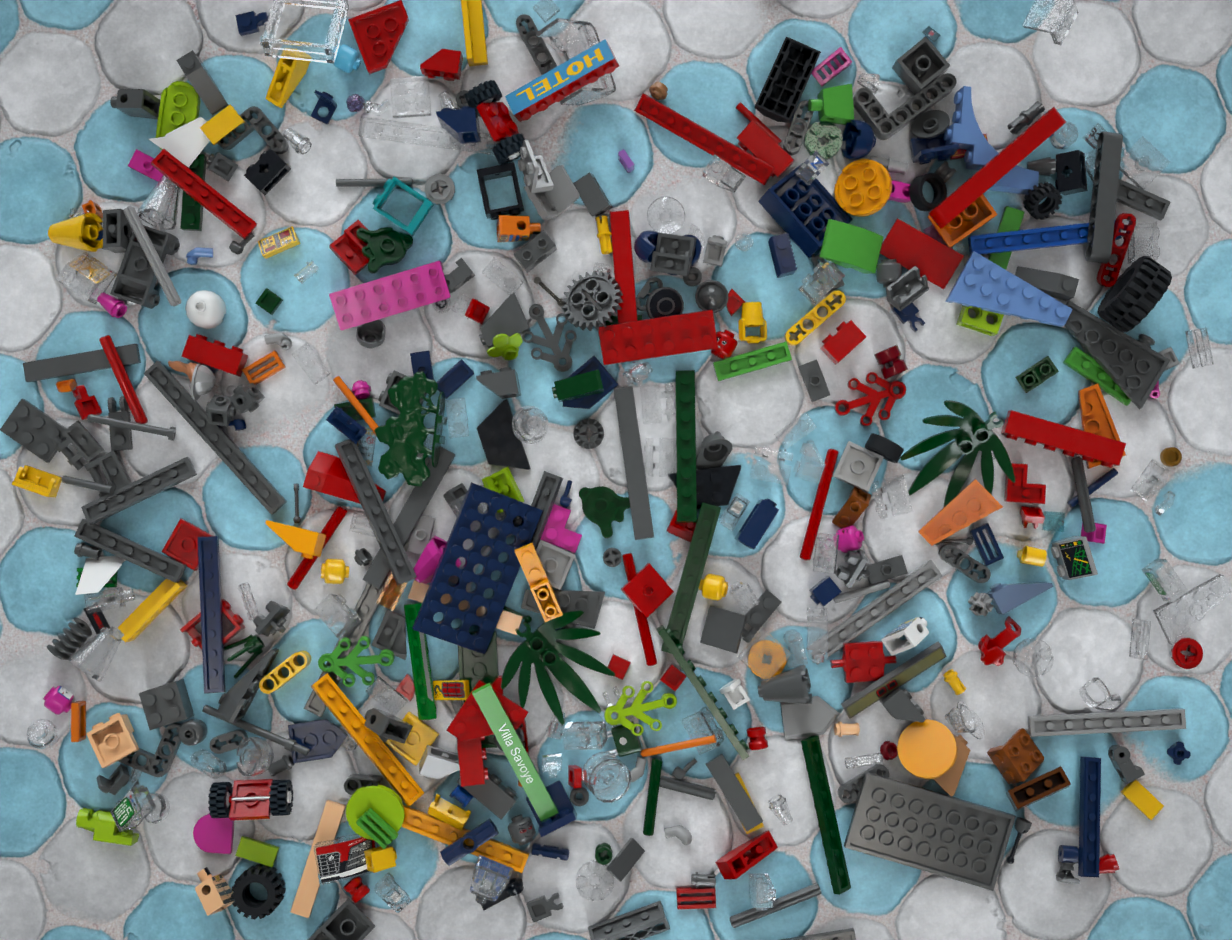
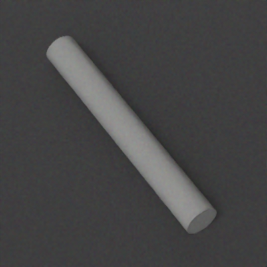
(862, 591)

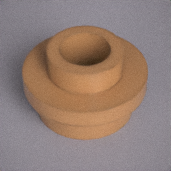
(658, 90)

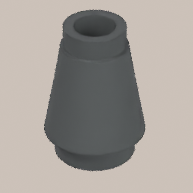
(1044, 166)

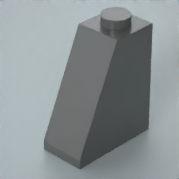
(506, 320)

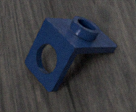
(327, 101)

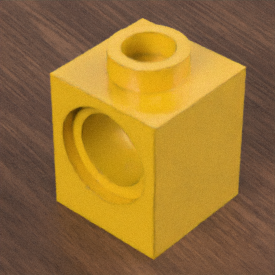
(380, 859)

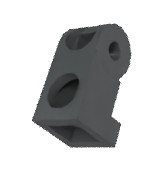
(459, 276)
(1125, 768)

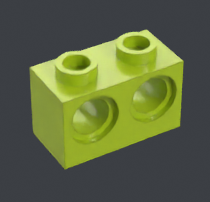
(979, 323)

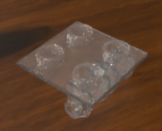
(825, 553)

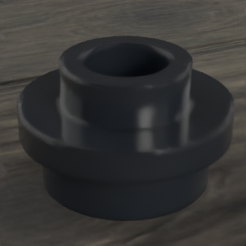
(514, 886)

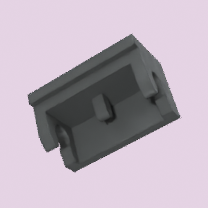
(592, 195)
(907, 289)

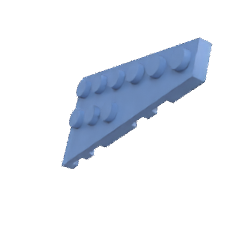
(999, 291)

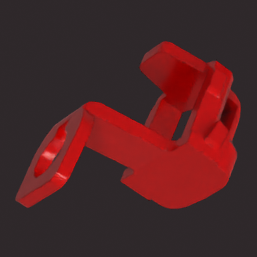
(992, 650)

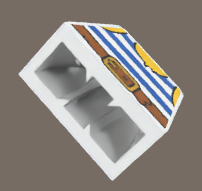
(914, 631)

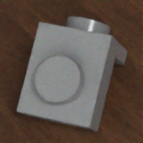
(715, 251)

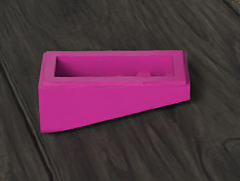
(839, 52)

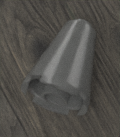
(788, 687)

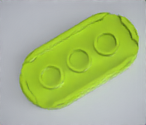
(177, 107)

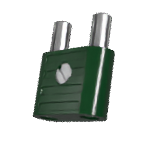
(625, 741)

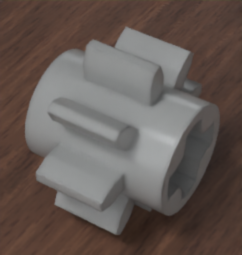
(980, 604)

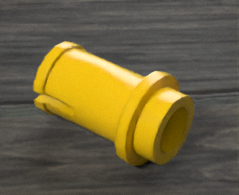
(954, 681)

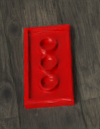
(917, 249)

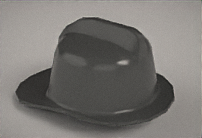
(713, 451)

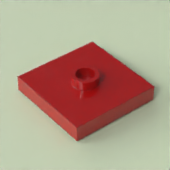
(184, 544)
(647, 590)

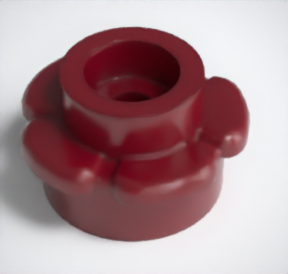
(888, 750)

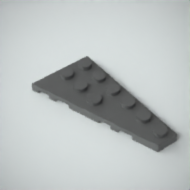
(1123, 358)

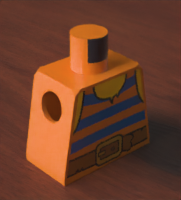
(508, 228)

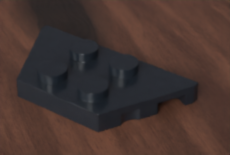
(499, 441)
(713, 484)

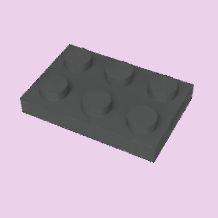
(33, 430)

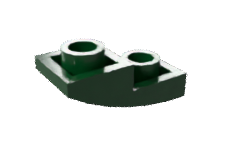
(1037, 374)

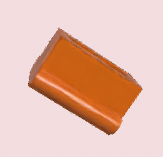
(92, 207)

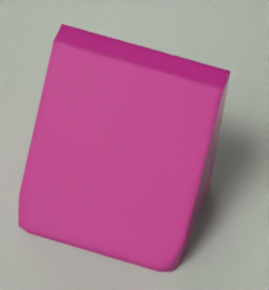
(1098, 535)

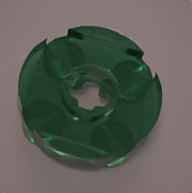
(827, 130)

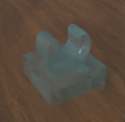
(1054, 521)

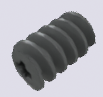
(71, 640)

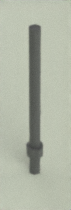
(289, 744)

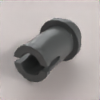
(87, 551)
(281, 765)
(703, 880)

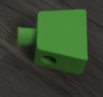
(834, 104)

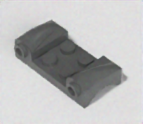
(135, 277)

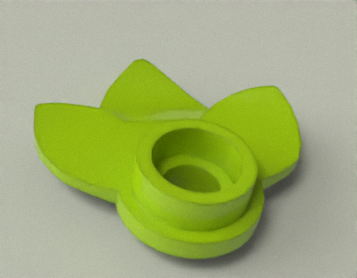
(505, 346)

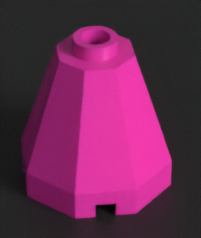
(429, 560)

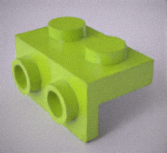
(504, 484)

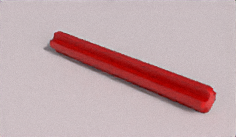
(123, 379)
(307, 563)

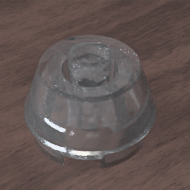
(530, 424)

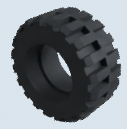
(1135, 294)

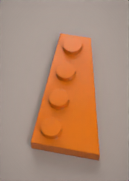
(1096, 416)
(966, 508)

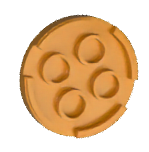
(863, 187)
(927, 749)

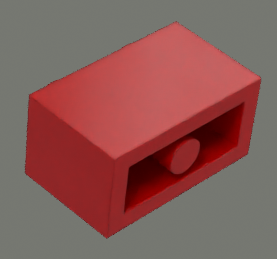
(843, 342)

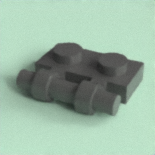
(83, 443)

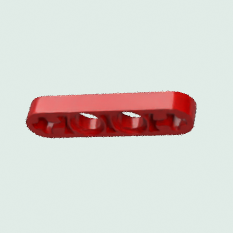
(1119, 251)

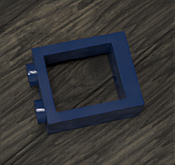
(757, 523)

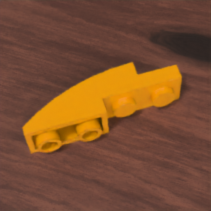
(538, 582)

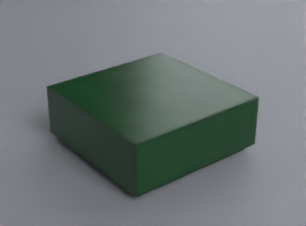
(269, 301)

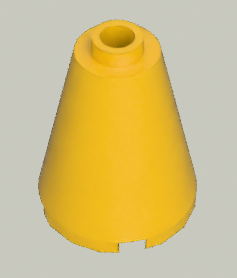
(78, 232)

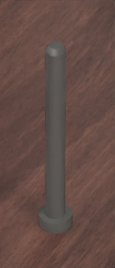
(170, 433)

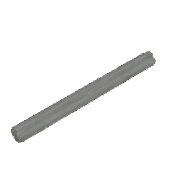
(152, 256)

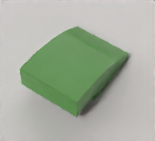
(851, 246)

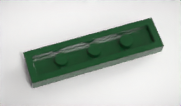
(191, 210)

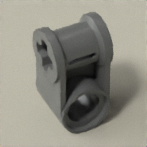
(363, 780)

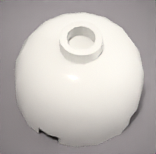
(205, 309)

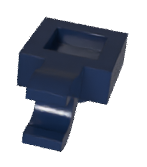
(249, 22)

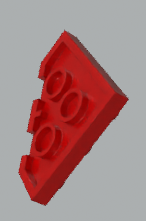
(379, 34)
(472, 724)

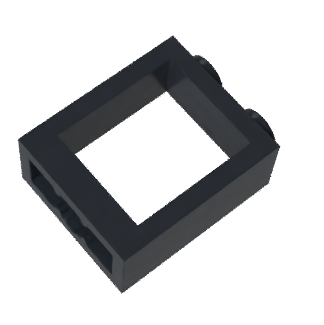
(498, 172)

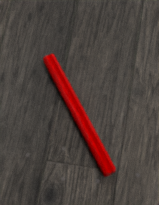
(819, 504)
(641, 620)

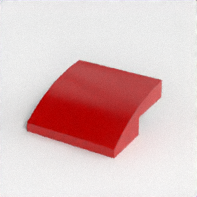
(349, 248)

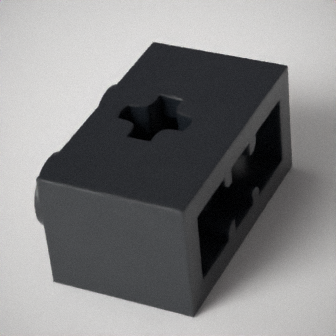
(1077, 179)
(266, 181)

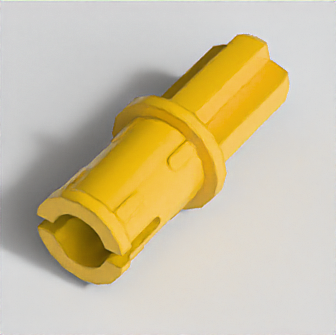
(604, 234)

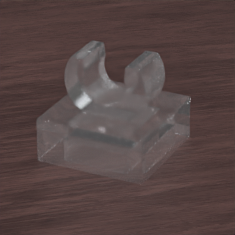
(552, 764)

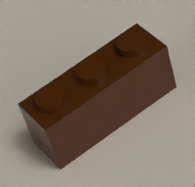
(1038, 788)

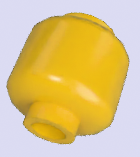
(334, 571)
(713, 587)

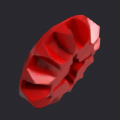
(1193, 647)

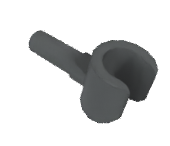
(238, 248)
(680, 773)

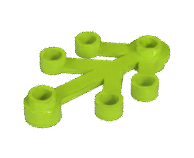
(637, 709)

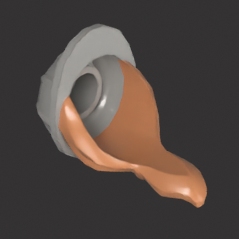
(200, 376)

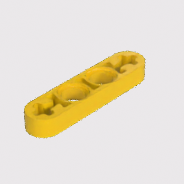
(815, 318)

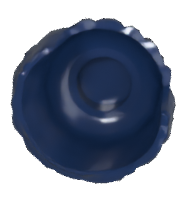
(645, 245)

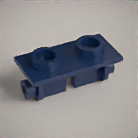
(346, 425)

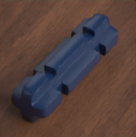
(550, 851)

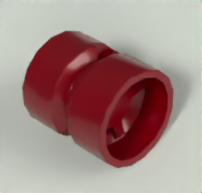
(888, 355)

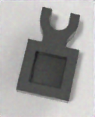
(541, 908)

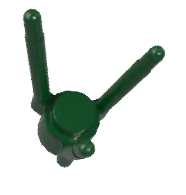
(253, 645)

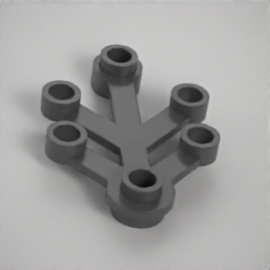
(551, 340)

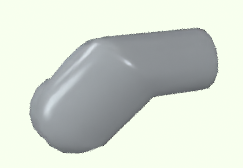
(279, 338)

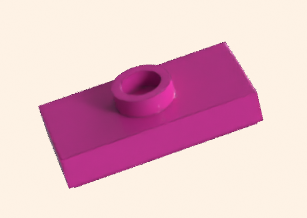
(142, 163)

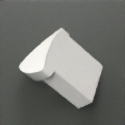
(734, 693)

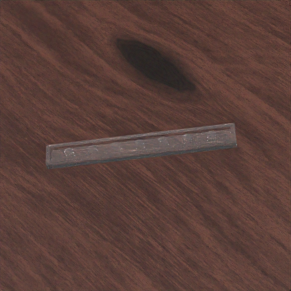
(420, 135)

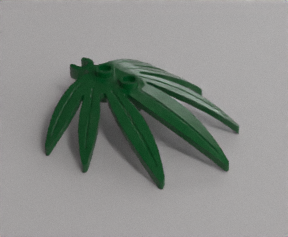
(970, 438)
(543, 651)

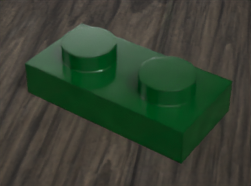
(348, 408)

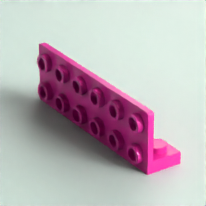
(390, 295)

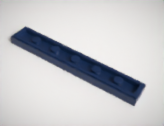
(1089, 817)

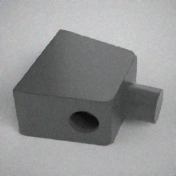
(136, 103)
(378, 722)

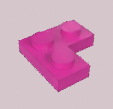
(555, 530)

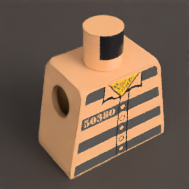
(213, 892)

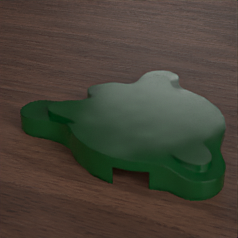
(383, 246)
(603, 506)

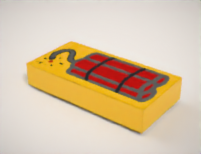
(451, 689)

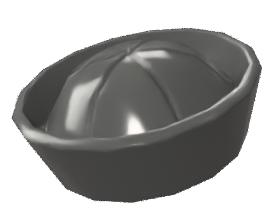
(711, 295)

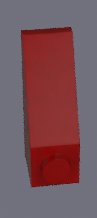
(746, 856)

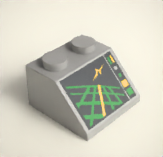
(1073, 558)

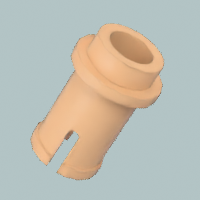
(846, 729)

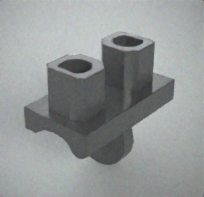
(856, 569)
(273, 621)

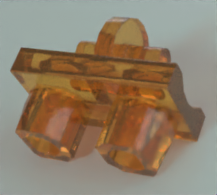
(391, 593)

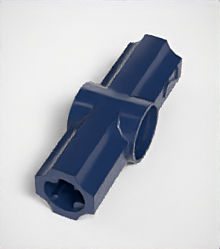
(459, 849)

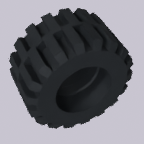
(244, 899)

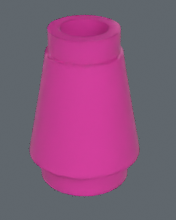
(112, 305)

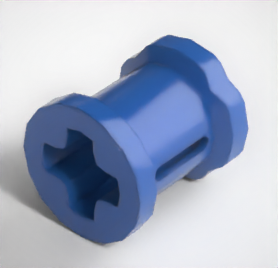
(461, 795)

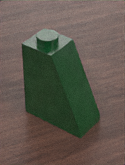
(578, 386)

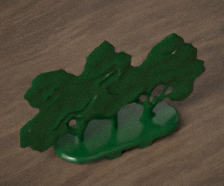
(407, 432)

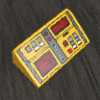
(278, 242)

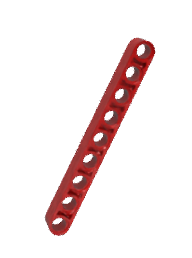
(997, 167)

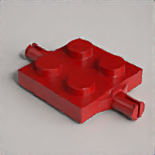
(863, 661)

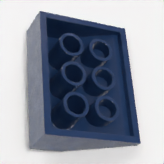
(803, 210)

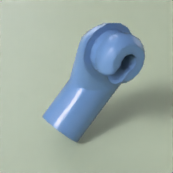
(198, 252)

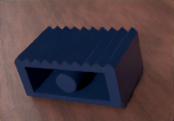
(782, 255)

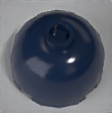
(858, 139)

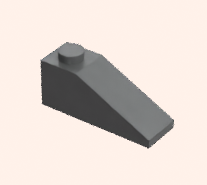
(202, 82)
(1051, 283)

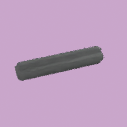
(687, 787)

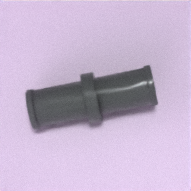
(1026, 117)

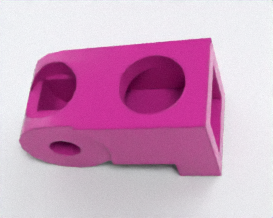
(900, 192)

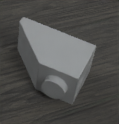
(438, 763)

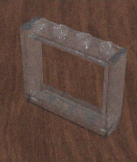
(305, 50)

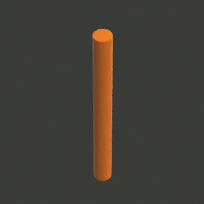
(356, 404)
(678, 746)

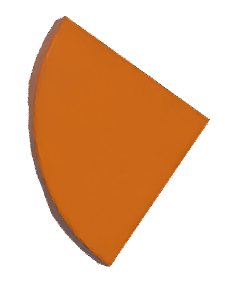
(66, 385)

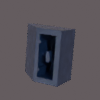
(461, 124)

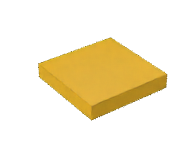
(417, 740)

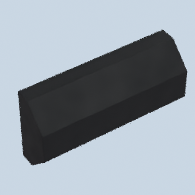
(787, 80)

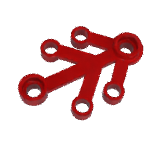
(874, 397)

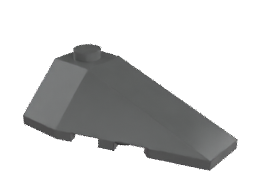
(238, 699)

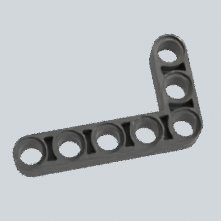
(904, 110)

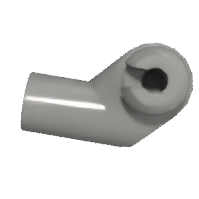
(639, 769)
(680, 832)

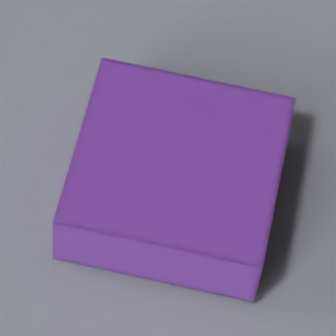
(625, 161)

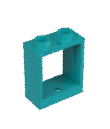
(419, 217)

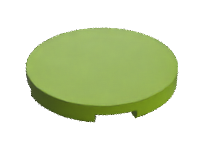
(382, 801)

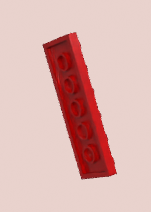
(658, 337)

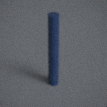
(1096, 485)

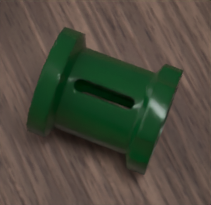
(607, 858)

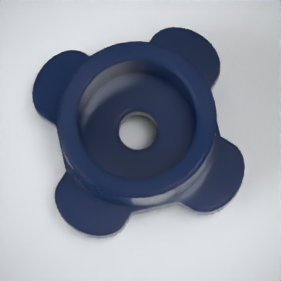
(1172, 752)

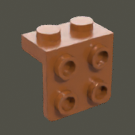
(1017, 757)

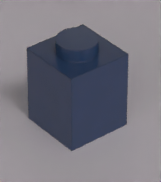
(824, 591)

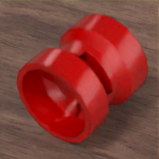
(757, 738)
(356, 889)

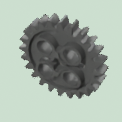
(579, 312)

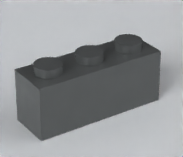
(493, 795)

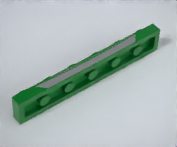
(420, 665)

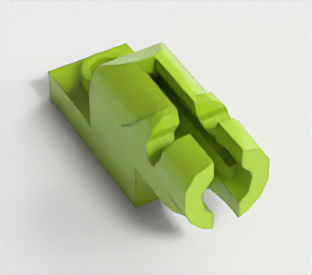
(104, 827)

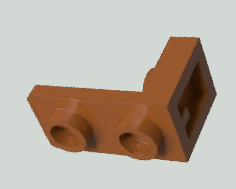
(852, 509)

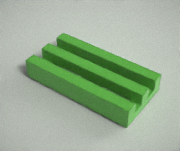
(374, 830)

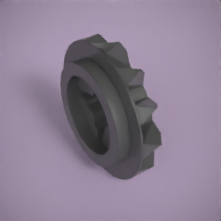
(595, 439)

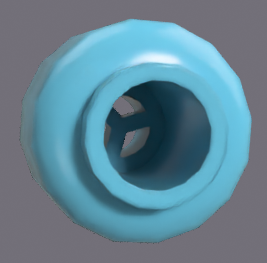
(347, 58)

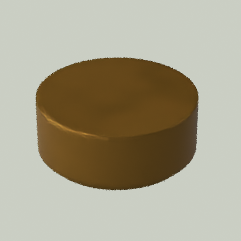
(1170, 456)

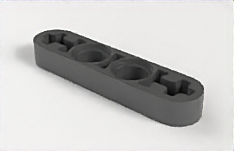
(540, 47)

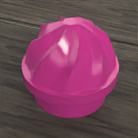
(361, 389)

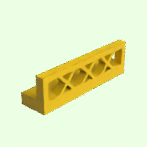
(474, 32)
(150, 609)

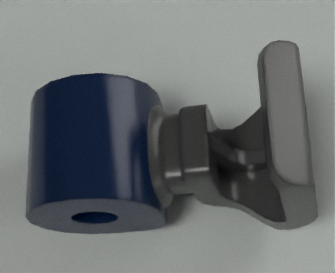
(1068, 856)

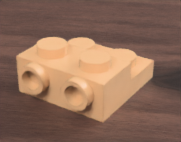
(113, 739)

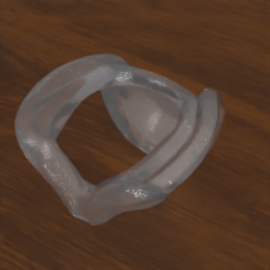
(1110, 701)

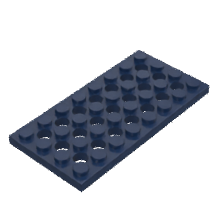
(447, 567)

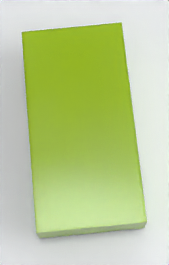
(257, 851)

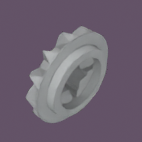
(431, 186)

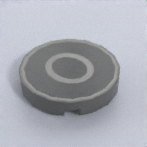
(664, 302)

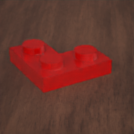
(1021, 491)

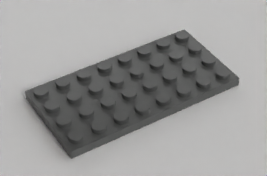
(929, 831)

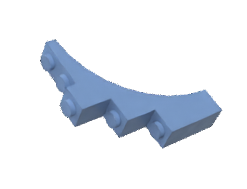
(979, 152)

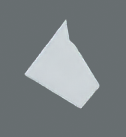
(184, 142)
(98, 573)

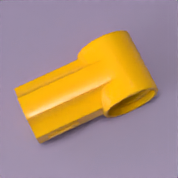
(1032, 556)

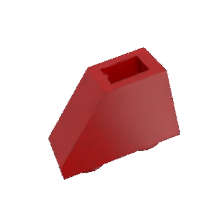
(443, 64)

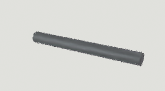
(368, 182)

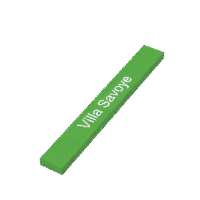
(515, 751)

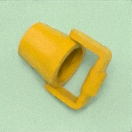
(752, 317)

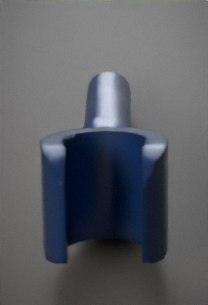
(239, 424)
(565, 501)

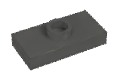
(814, 380)
(887, 569)

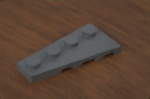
(587, 601)

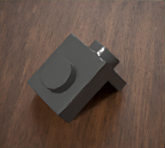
(115, 782)

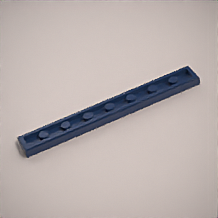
(211, 614)

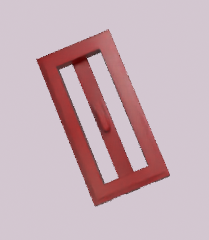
(696, 898)

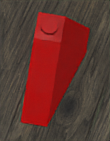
(329, 477)

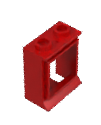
(235, 619)

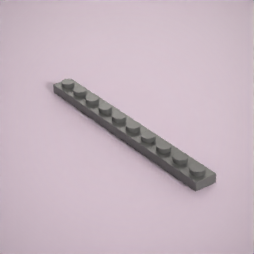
(215, 437)

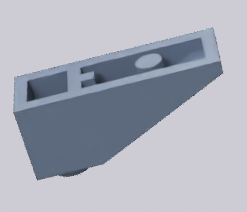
(1010, 596)

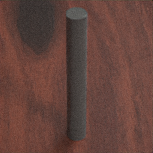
(88, 484)

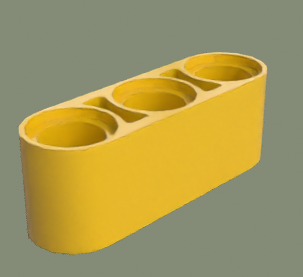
(277, 676)

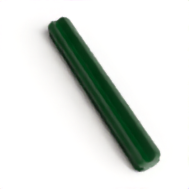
(652, 797)

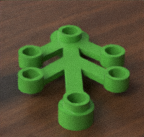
(353, 661)

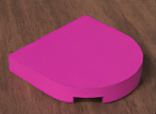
(214, 834)

